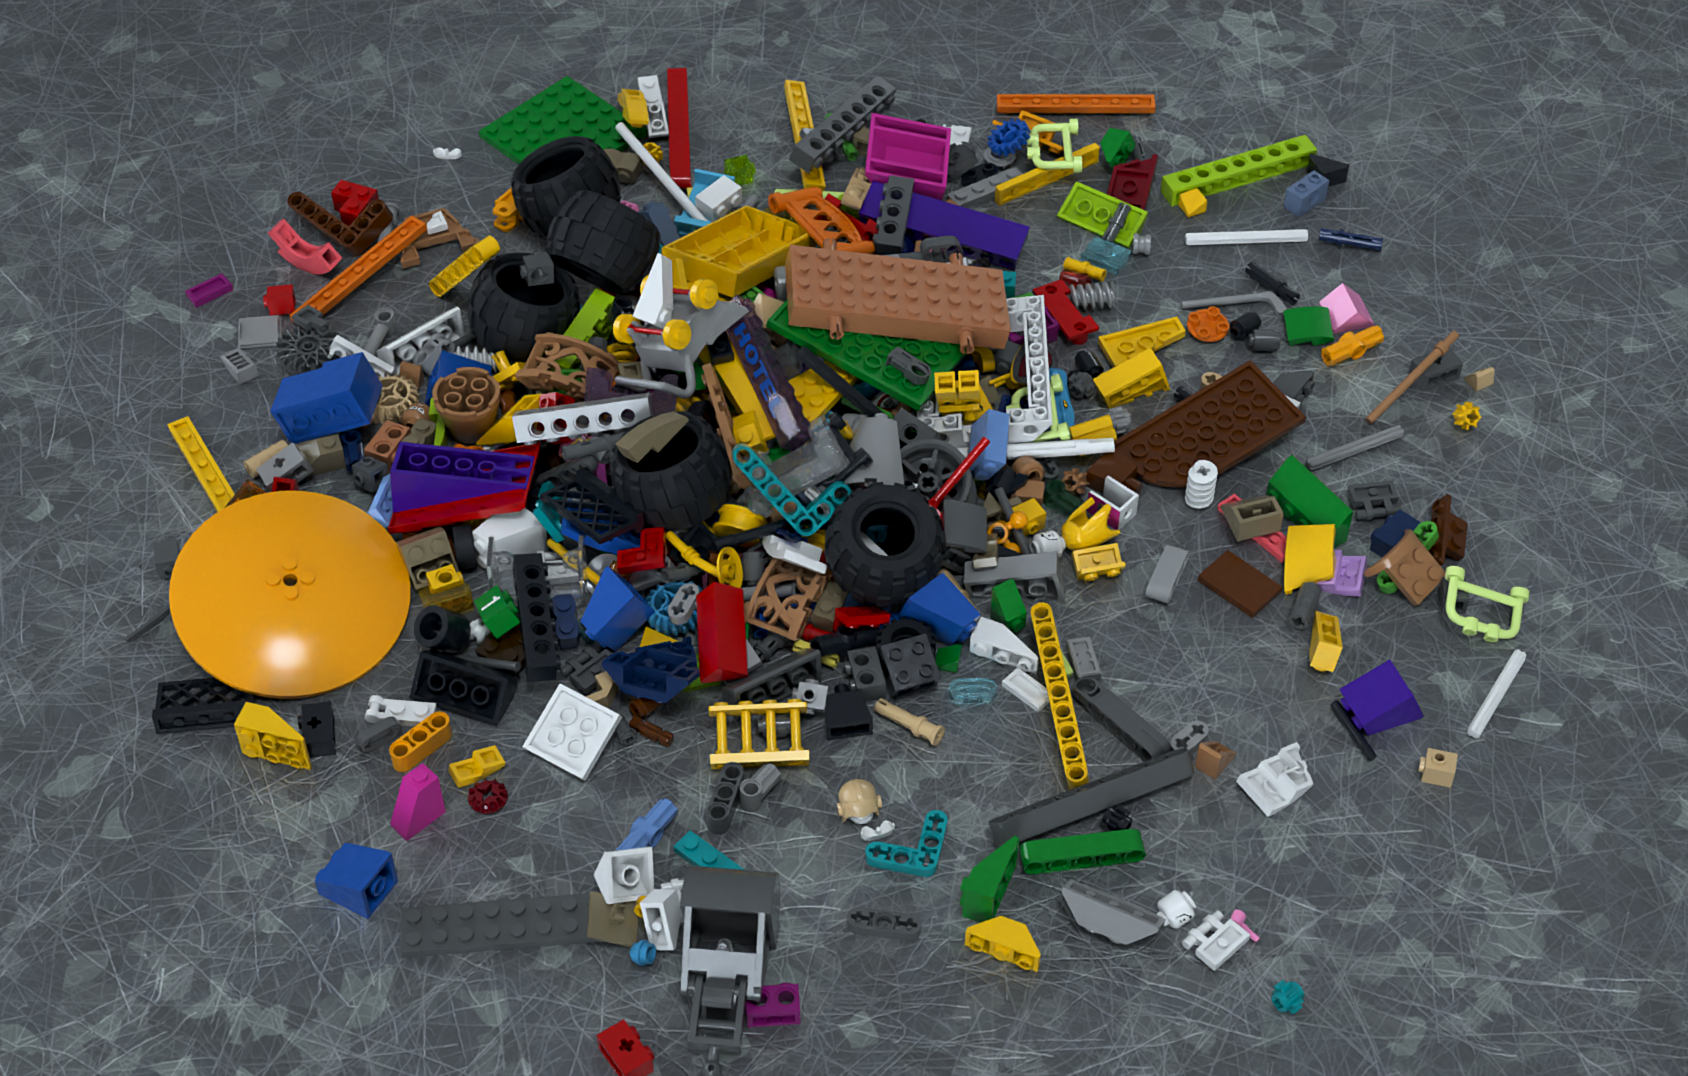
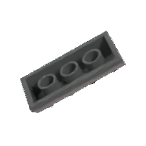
(775, 680)

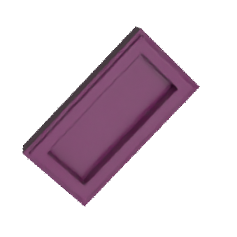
(209, 290)

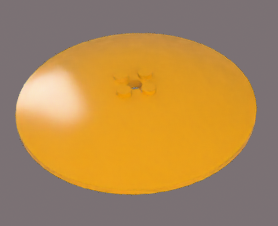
(279, 637)

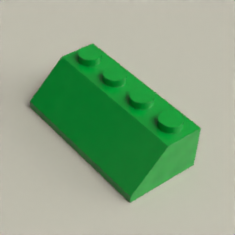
(1308, 500)

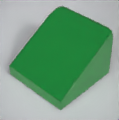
(949, 658)

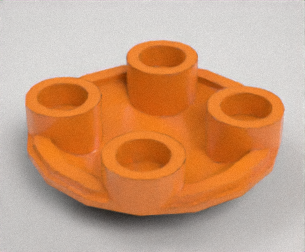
(1208, 324)

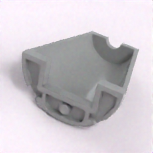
(881, 441)

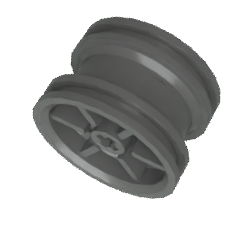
(937, 456)

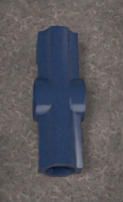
(352, 447)

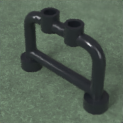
(856, 458)

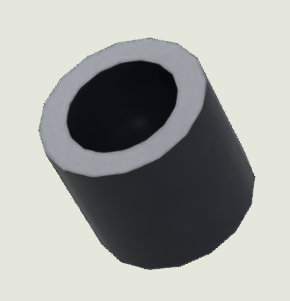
(442, 629)

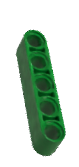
(1082, 851)

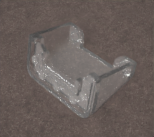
(806, 464)

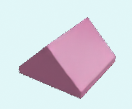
(1346, 310)

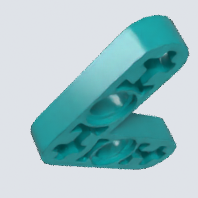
(915, 857)

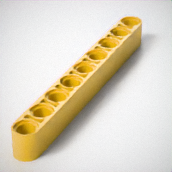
(1059, 686)

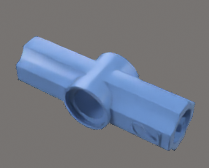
(649, 829)

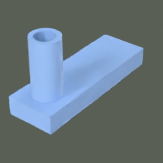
(381, 506)

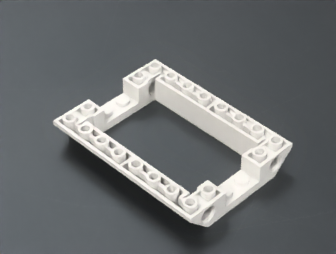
(1025, 425)

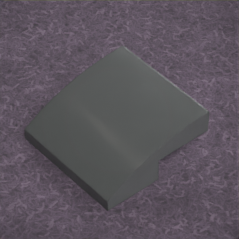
(965, 525)

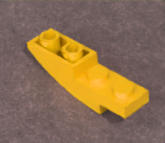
(634, 107)

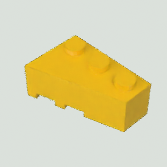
(1132, 379)

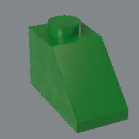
(1008, 606)

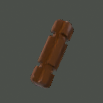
(651, 731)

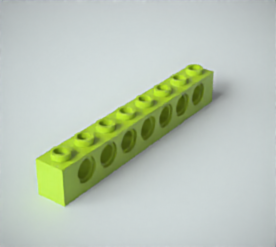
(1239, 169)

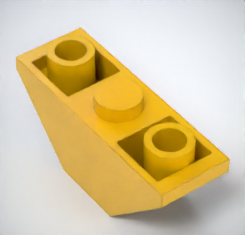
(1005, 941)

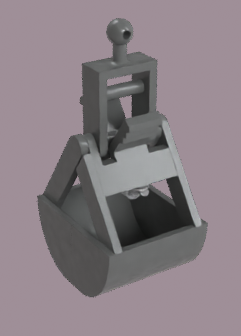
(726, 910)

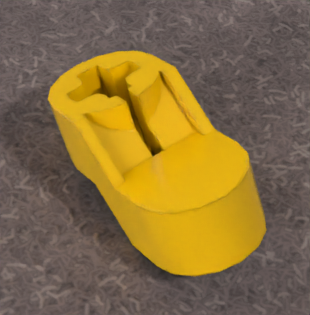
(984, 359)

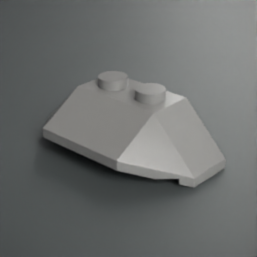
(1110, 914)

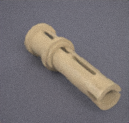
(918, 725)

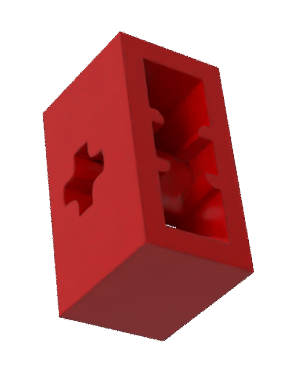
(624, 1050)

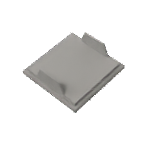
(259, 331)

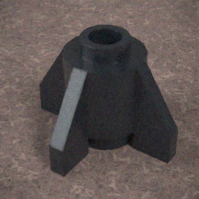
(1007, 479)

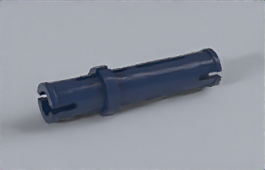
(1358, 240)

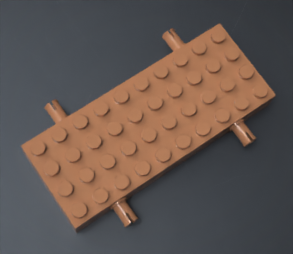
(896, 297)

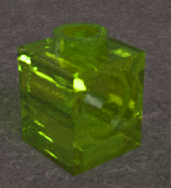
(740, 168)

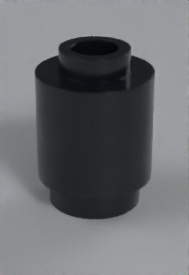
(1244, 325)
(1088, 363)

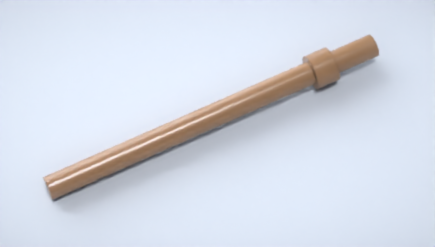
(1440, 349)

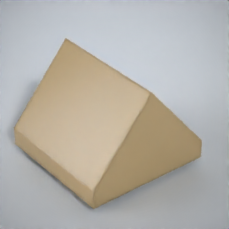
(1481, 378)

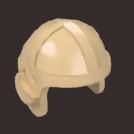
(858, 799)

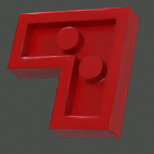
(647, 556)

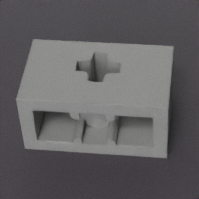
(286, 464)

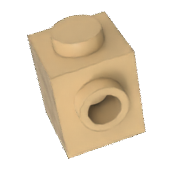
(1438, 767)

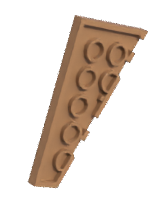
(725, 423)

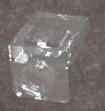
(753, 501)

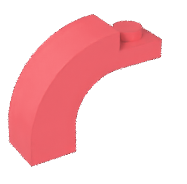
(302, 254)

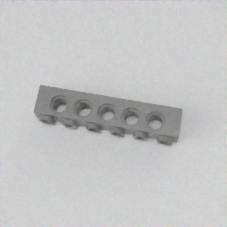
(524, 420)

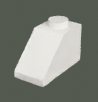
(662, 917)

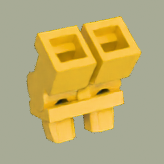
(958, 394)

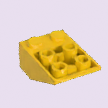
(503, 429)
(270, 737)

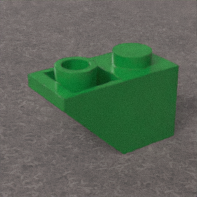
(1117, 146)

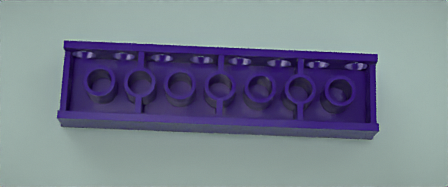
(972, 228)

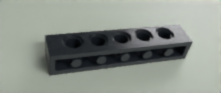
(535, 618)

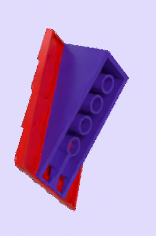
(435, 478)

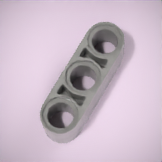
(1167, 574)

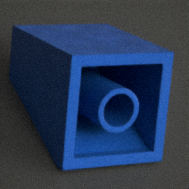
(446, 365)
(943, 610)
(614, 611)
(358, 878)

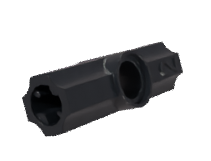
(845, 640)

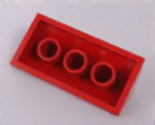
(721, 633)

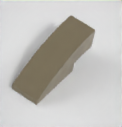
(650, 435)

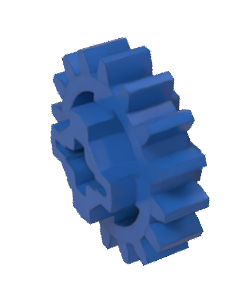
(1009, 137)

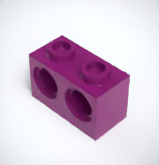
(773, 1011)

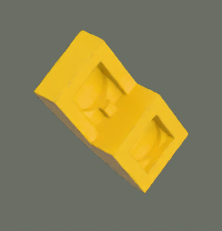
(482, 764)

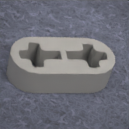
(681, 603)
(1185, 736)

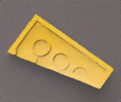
(1128, 343)

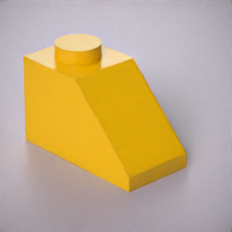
(748, 431)

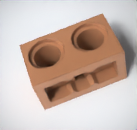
(386, 442)

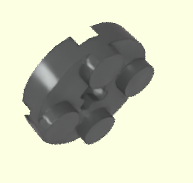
(965, 160)

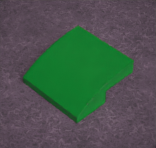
(1308, 324)

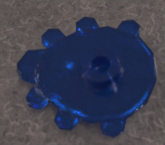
(793, 537)

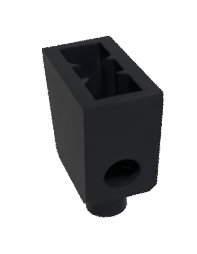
(847, 714)

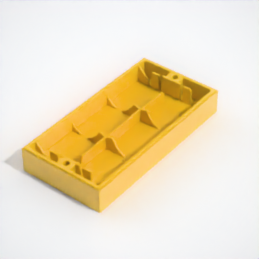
(738, 249)

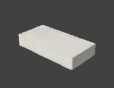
(1026, 689)

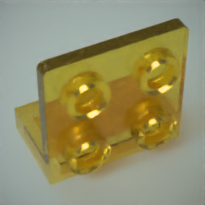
(456, 599)

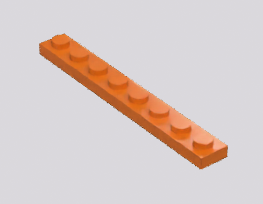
(1076, 103)
(365, 266)

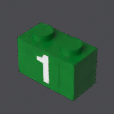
(497, 610)

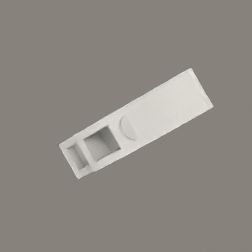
(657, 119)

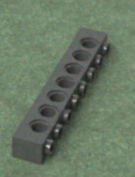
(842, 124)

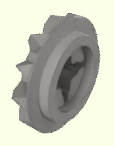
(1003, 162)

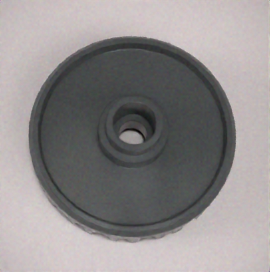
(304, 349)

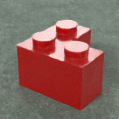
(352, 199)

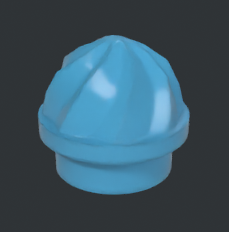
(643, 952)

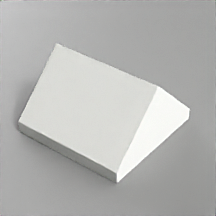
(625, 874)

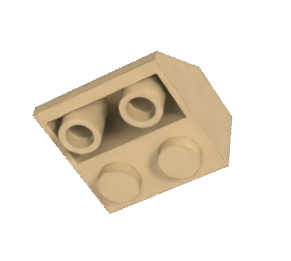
(765, 307)

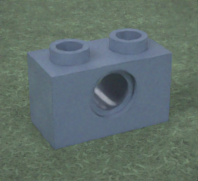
(1306, 193)

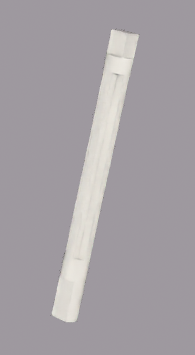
(1056, 448)

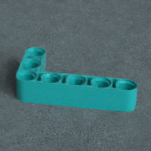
(785, 495)

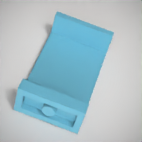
(685, 223)

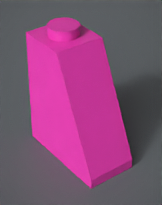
(417, 802)

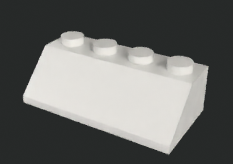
(408, 345)

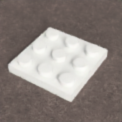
(572, 732)

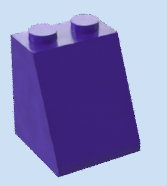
(1380, 700)

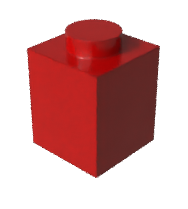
(280, 299)

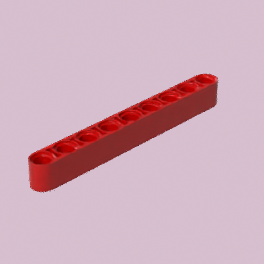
(679, 127)

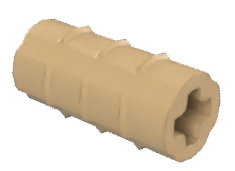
(260, 458)

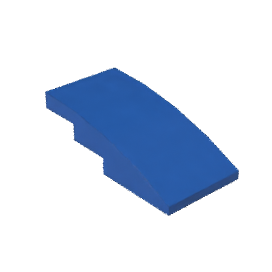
(624, 541)

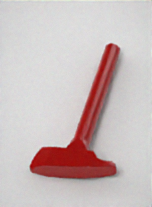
(958, 473)

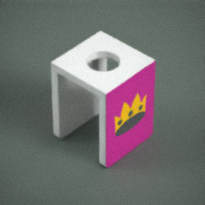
(1120, 496)

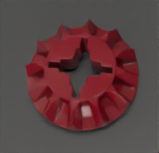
(492, 803)

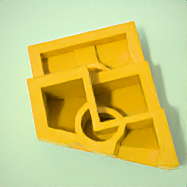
(1309, 555)

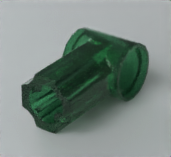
(1058, 497)

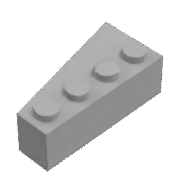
(1034, 575)

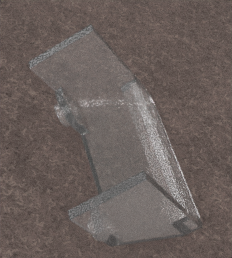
(564, 576)

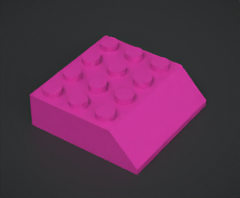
(909, 151)

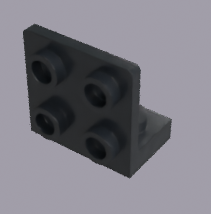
(910, 665)

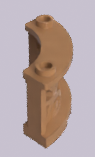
(538, 372)
(793, 618)

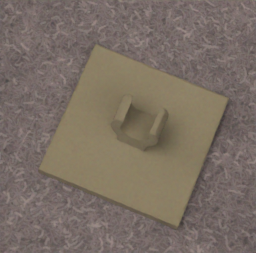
(612, 922)

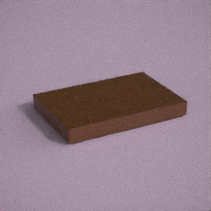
(1240, 583)

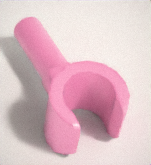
(1239, 917)

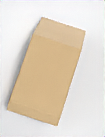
(606, 690)

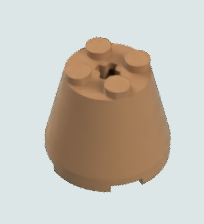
(467, 403)

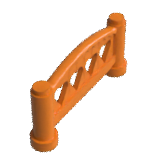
(795, 205)

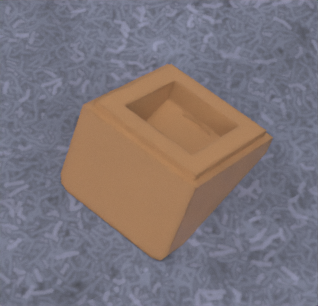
(412, 372)

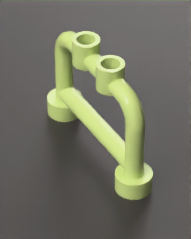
(1067, 129)
(1057, 430)
(1471, 625)

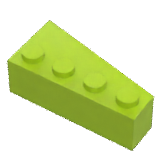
(589, 323)

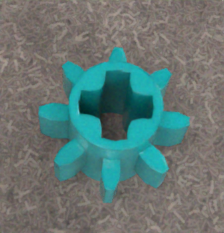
(1287, 996)

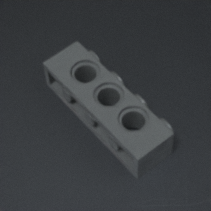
(902, 190)

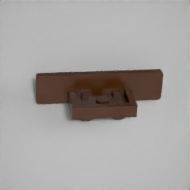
(1451, 532)

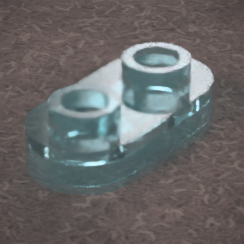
(972, 690)

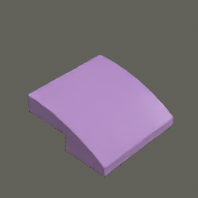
(1348, 576)

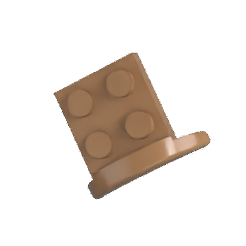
(1410, 568)

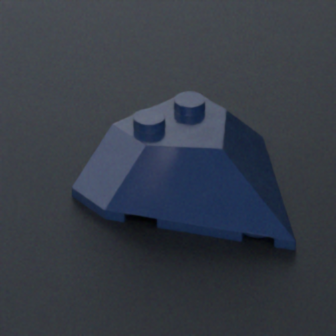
(654, 670)

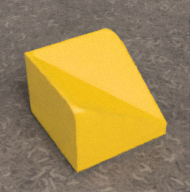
(1192, 202)

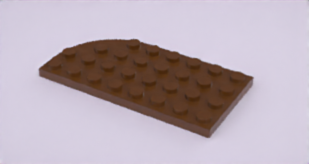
(1214, 425)

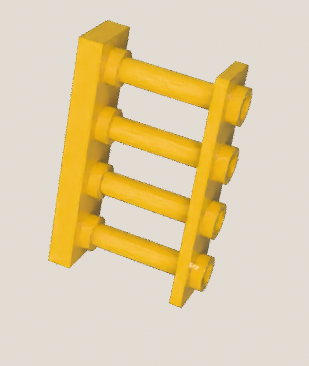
(748, 757)

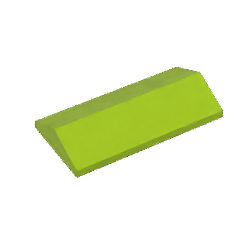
(1093, 209)

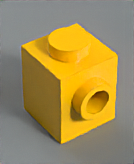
(1035, 514)

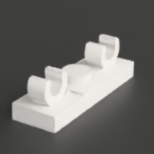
(345, 348)

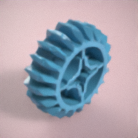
(660, 601)

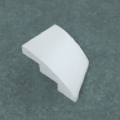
(797, 553)
(1277, 780)

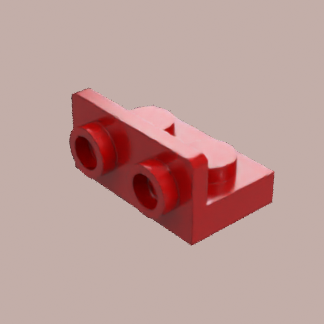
(860, 616)

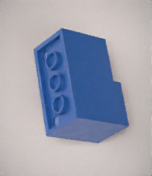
(327, 399)

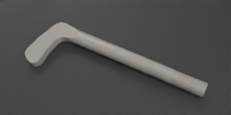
(1267, 296)

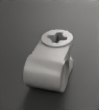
(431, 350)

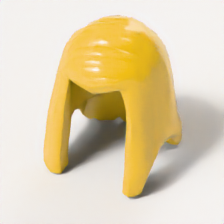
(1086, 533)

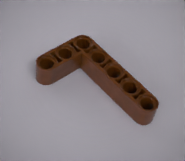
(351, 238)

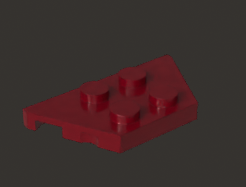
(1133, 181)

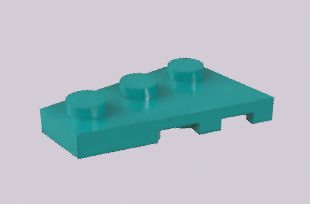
(547, 516)

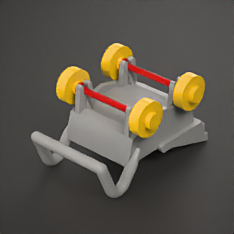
(694, 323)

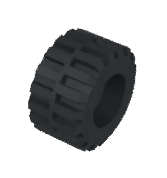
(902, 630)

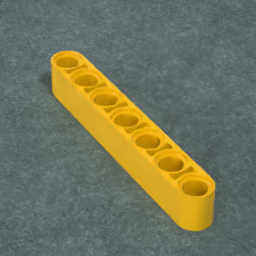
(464, 266)

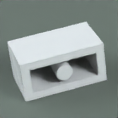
(719, 198)

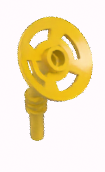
(723, 571)

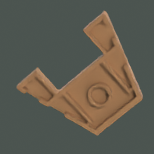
(455, 231)

